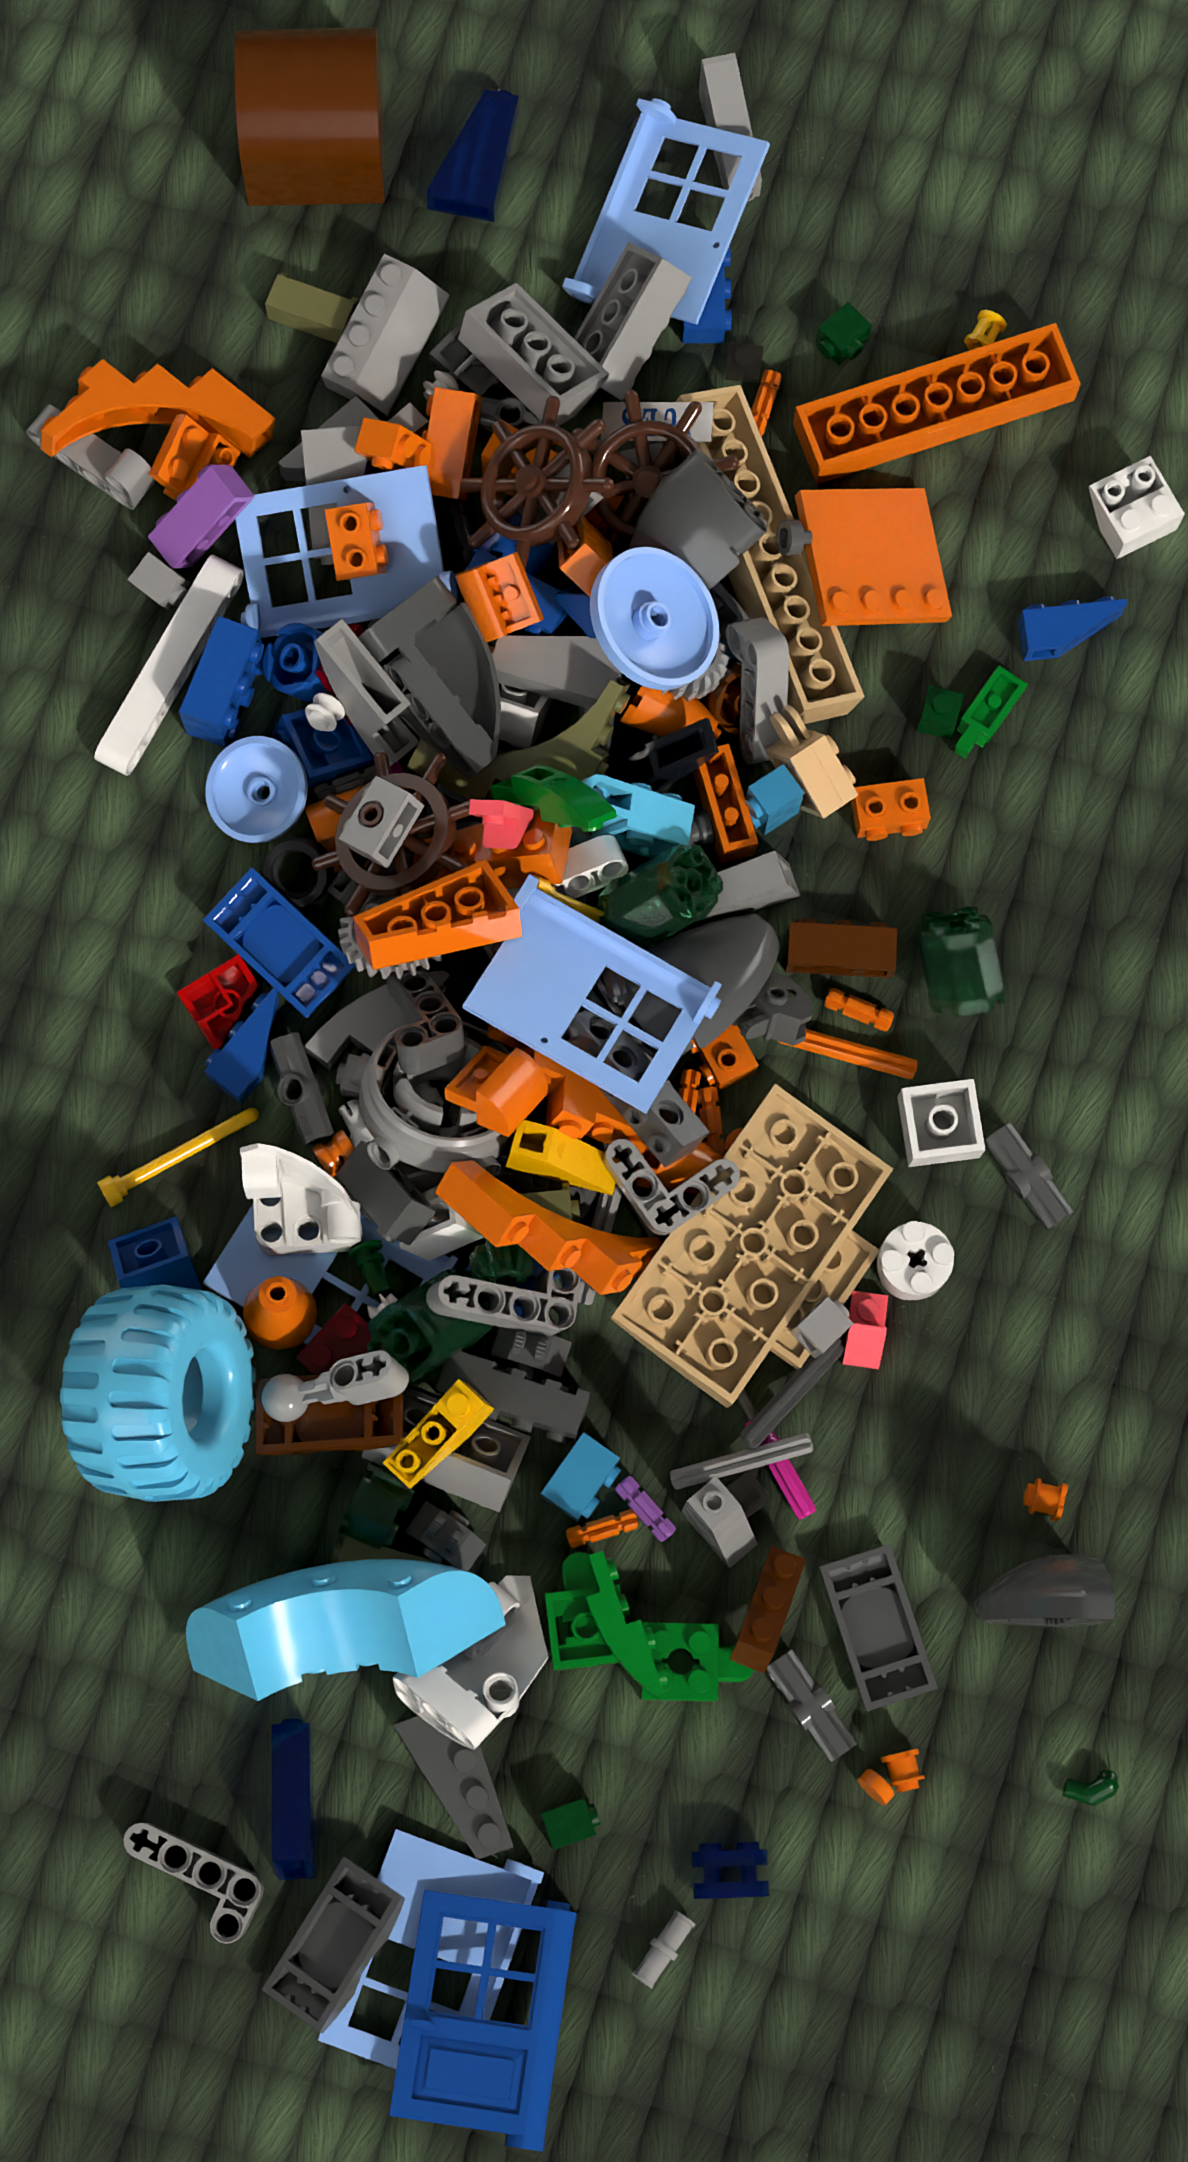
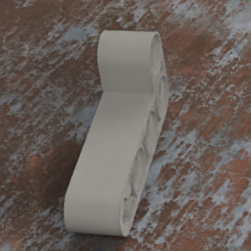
(117, 474)
(763, 683)
(501, 1301)
(191, 1873)

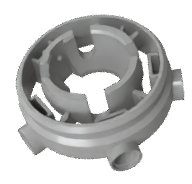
(414, 1128)

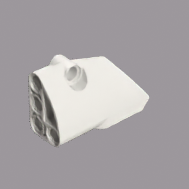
(307, 1199)
(459, 1691)

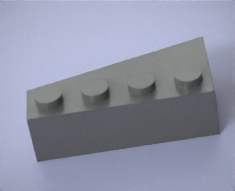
(519, 1397)
(461, 1784)

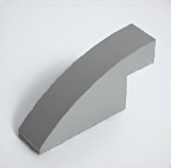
(351, 414)
(365, 692)
(362, 1023)

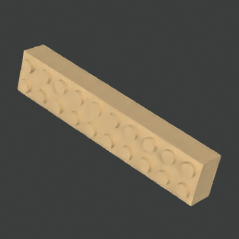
(773, 584)

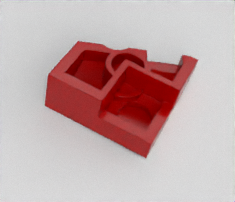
(218, 998)

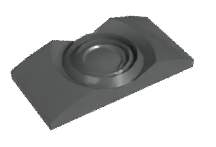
(877, 1628)
(334, 1945)

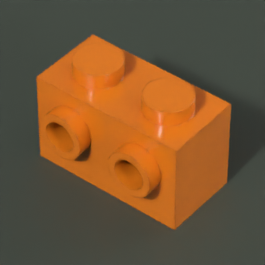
(391, 445)
(356, 541)
(891, 809)
(726, 1059)

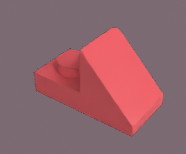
(502, 822)
(867, 1335)

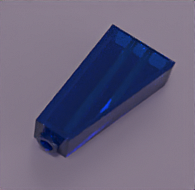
(477, 162)
(293, 1801)

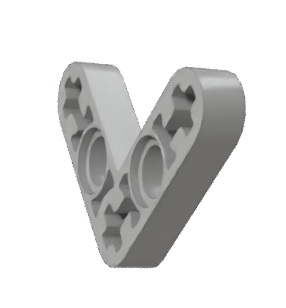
(659, 1196)

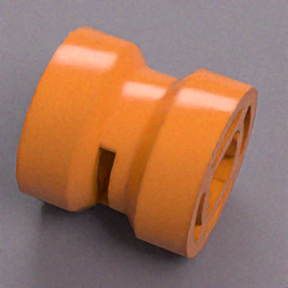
(334, 1153)

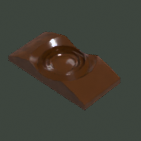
(330, 1426)

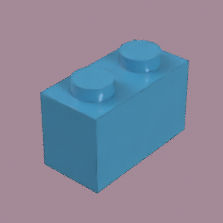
(773, 799)
(581, 1477)

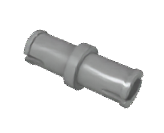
(663, 1949)

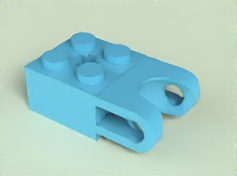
(645, 819)

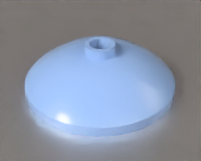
(237, 786)

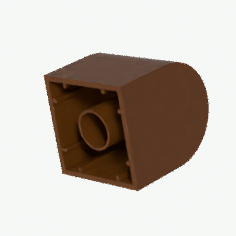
(310, 116)

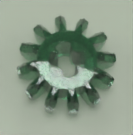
(501, 1265)

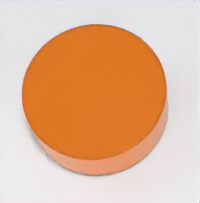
(876, 1786)

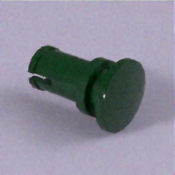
(371, 1266)

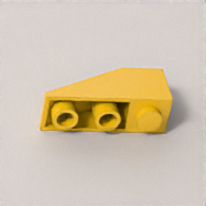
(558, 1157)
(439, 1433)

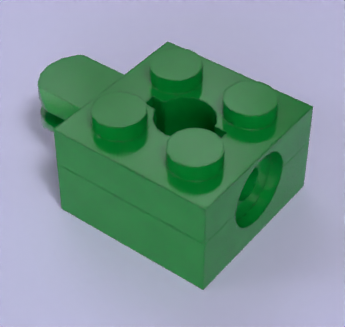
(572, 1631)
(692, 1662)

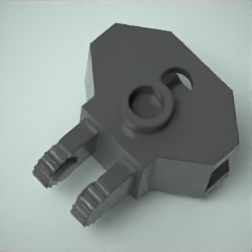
(775, 1014)
(531, 1351)
(445, 1537)

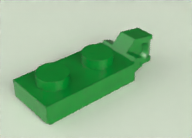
(988, 710)

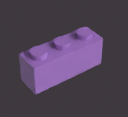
(200, 515)

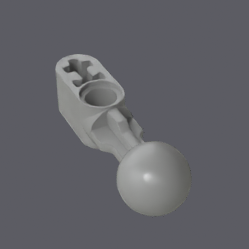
(351, 1379)

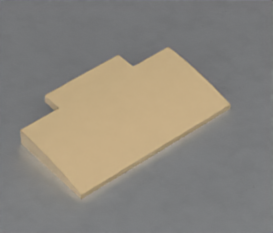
(761, 1254)

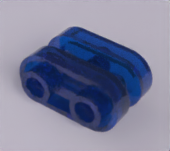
(712, 1857)

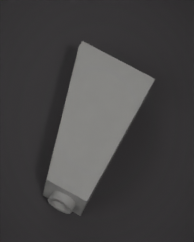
(725, 109)
(329, 458)
(555, 667)
(752, 887)
(720, 1522)

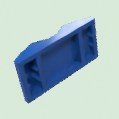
(279, 942)

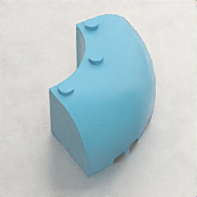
(340, 1618)

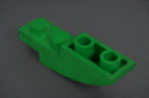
(557, 796)
(627, 1642)

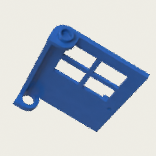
(478, 2068)

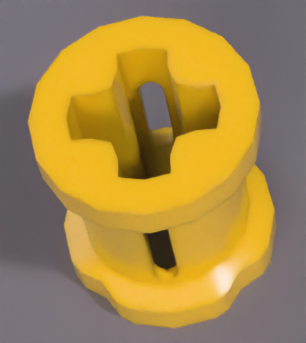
(984, 324)

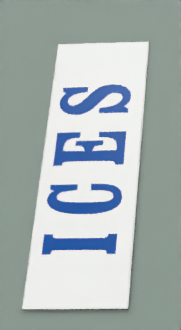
(616, 416)

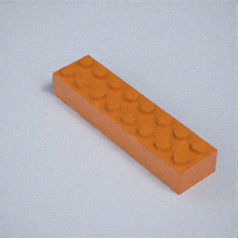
(936, 403)

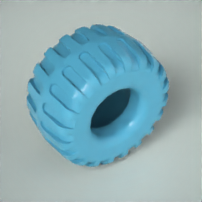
(158, 1393)

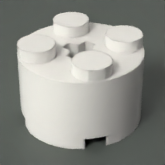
(934, 1267)

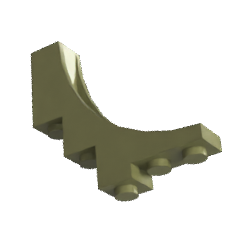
(571, 751)

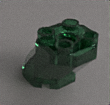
(661, 896)
(960, 962)
(418, 1335)

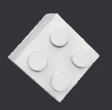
(941, 1123)

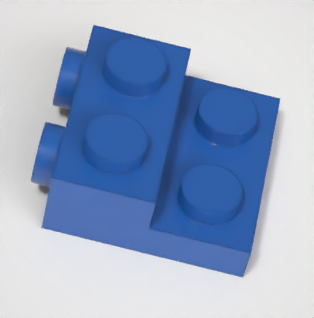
(322, 752)

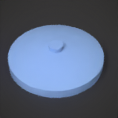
(654, 618)

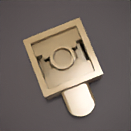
(812, 763)

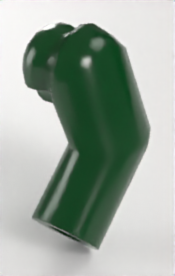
(1095, 1792)

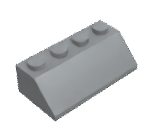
(631, 315)
(385, 335)
(531, 353)
(478, 1468)

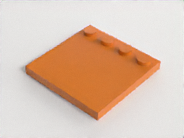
(873, 556)

